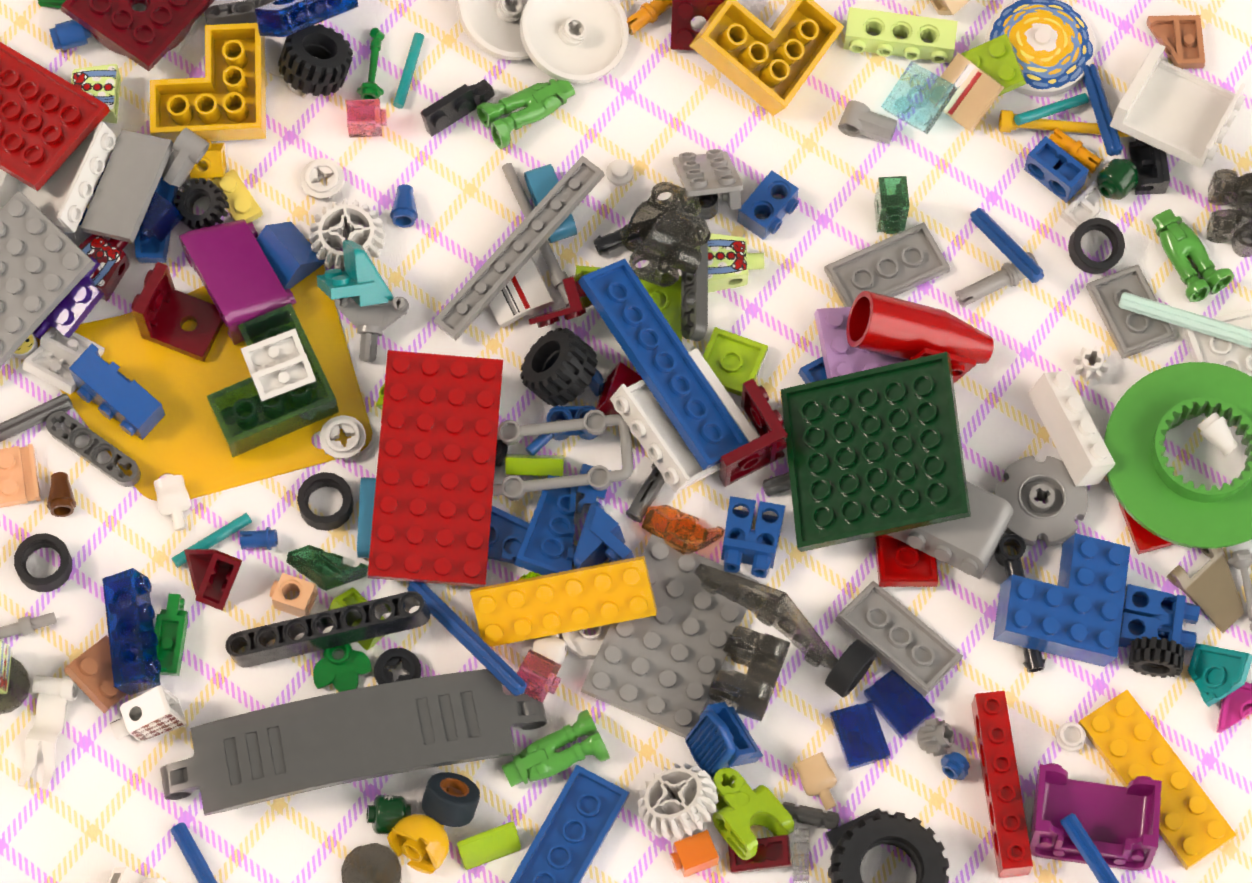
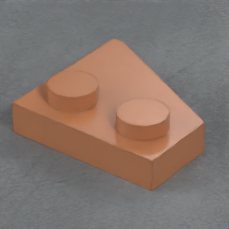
(1181, 39)
(95, 677)

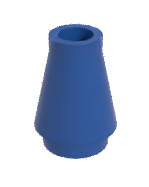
(404, 207)

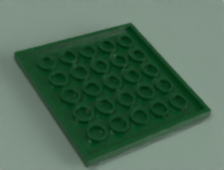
(874, 452)

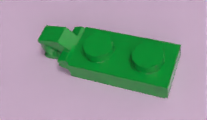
(171, 635)

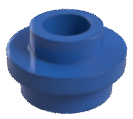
(955, 766)

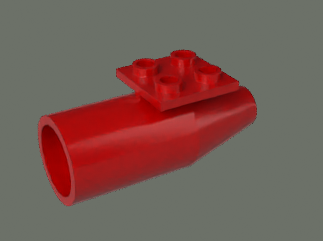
(915, 331)

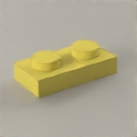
(240, 200)

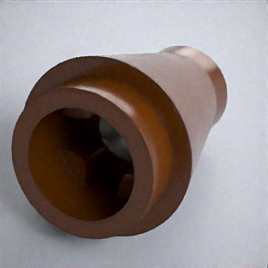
(61, 498)

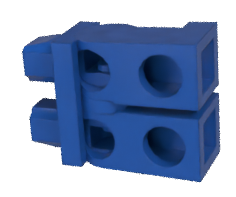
(749, 545)
(1157, 615)

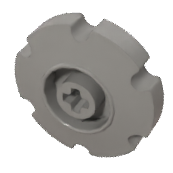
(1048, 482)

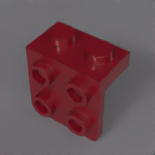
(577, 299)

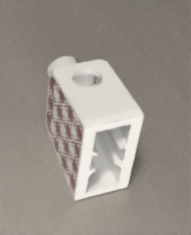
(149, 715)

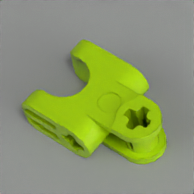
(743, 807)

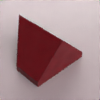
(212, 575)

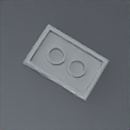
(1128, 330)

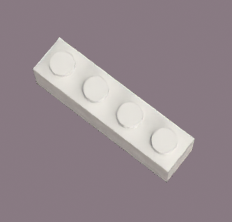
(1071, 428)

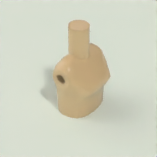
(817, 778)

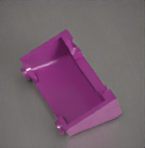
(235, 272)
(1117, 818)

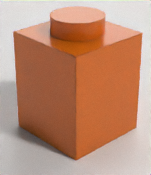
(694, 854)

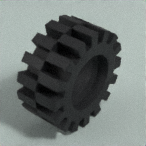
(192, 194)
(1156, 657)

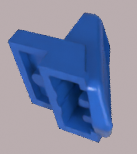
(600, 540)
(721, 740)

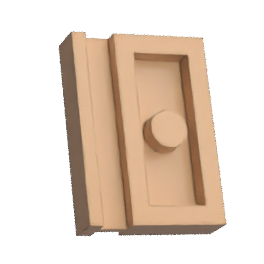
(18, 476)

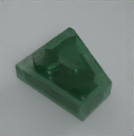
(324, 568)

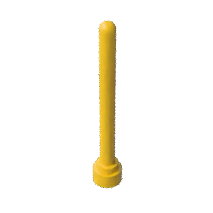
(1007, 123)

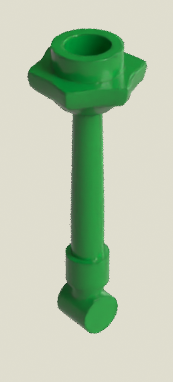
(370, 89)

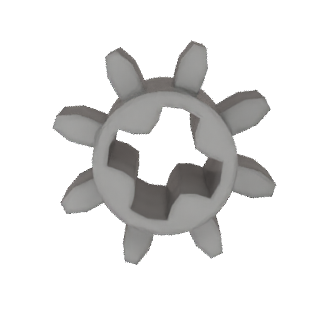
(935, 737)

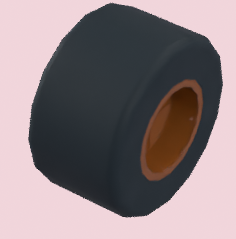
(450, 799)

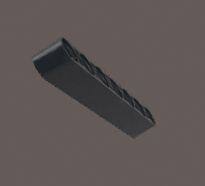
(315, 624)

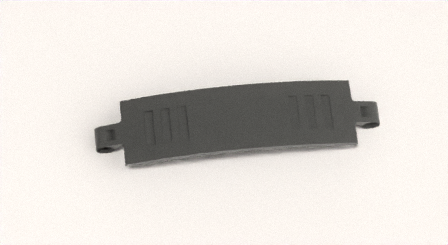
(350, 739)

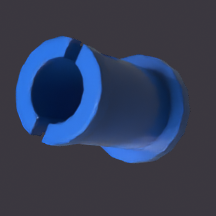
(259, 539)

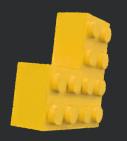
(765, 60)
(225, 102)

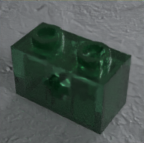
(891, 204)

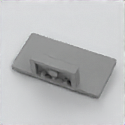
(709, 175)

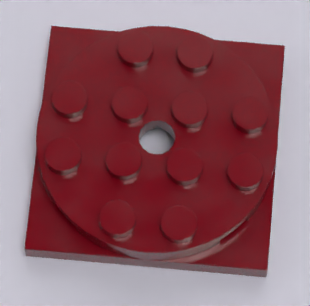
(137, 34)

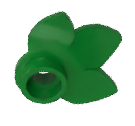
(341, 672)

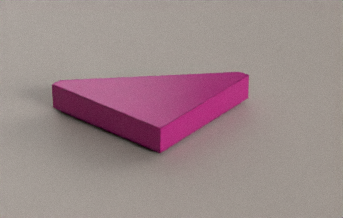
(1235, 707)

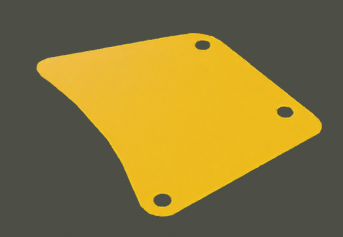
(188, 436)

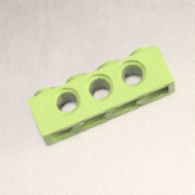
(911, 27)

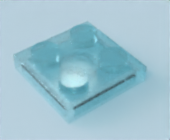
(919, 97)

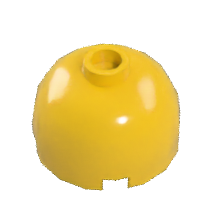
(421, 841)

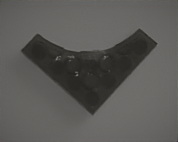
(772, 609)

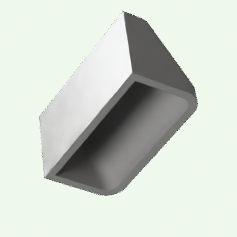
(965, 541)

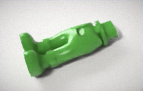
(539, 101)
(1182, 242)
(541, 759)

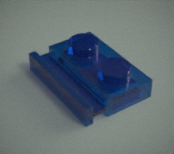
(899, 703)
(860, 735)

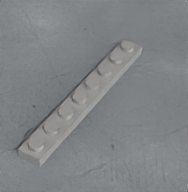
(518, 248)

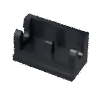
(1151, 168)

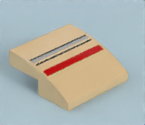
(974, 92)

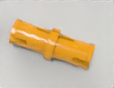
(647, 14)
(1076, 150)

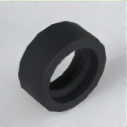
(1111, 231)
(318, 481)
(37, 542)
(850, 668)

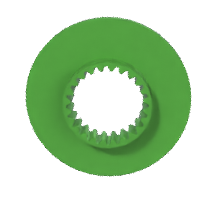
(1140, 471)

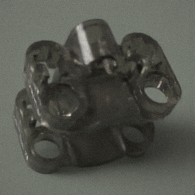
(1233, 223)
(668, 235)
(750, 691)

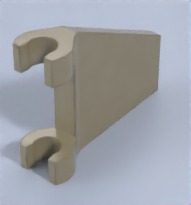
(1211, 589)

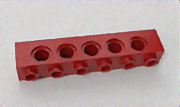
(1001, 784)

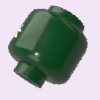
(1118, 179)
(387, 812)

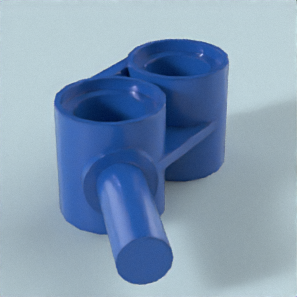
(561, 413)

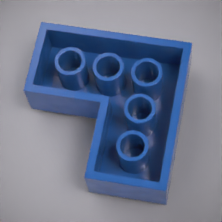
(1076, 616)

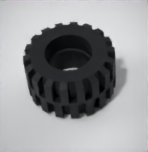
(314, 74)
(559, 367)

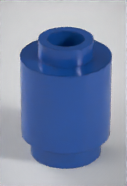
(69, 35)

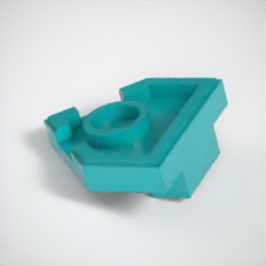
(1218, 671)

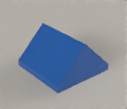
(288, 253)

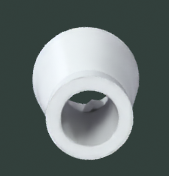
(1218, 433)

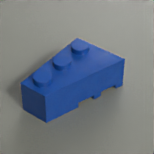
(115, 394)

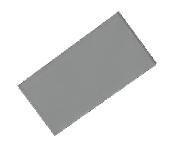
(127, 186)
(889, 266)
(899, 638)

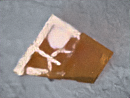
(679, 529)

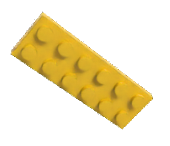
(564, 601)
(1136, 748)

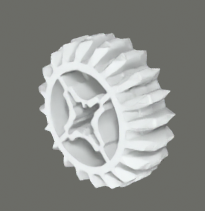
(325, 234)
(677, 801)

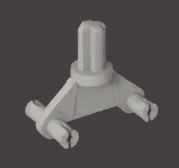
(371, 321)

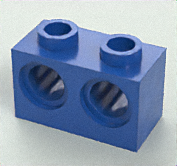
(1056, 169)
(763, 202)

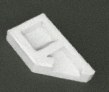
(1083, 207)

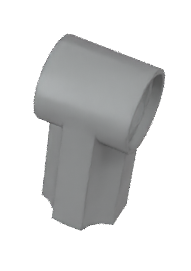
(859, 121)
(187, 152)

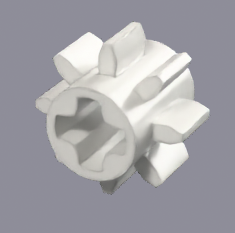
(1090, 372)

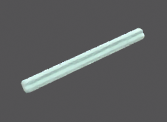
(1186, 319)

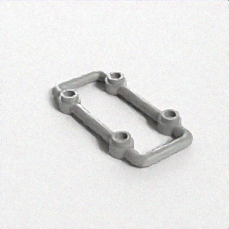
(598, 476)

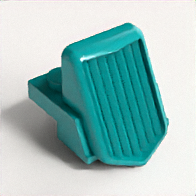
(358, 281)

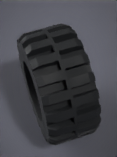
(893, 831)

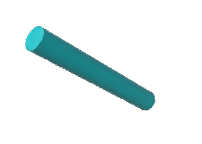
(408, 70)
(1051, 109)
(215, 537)

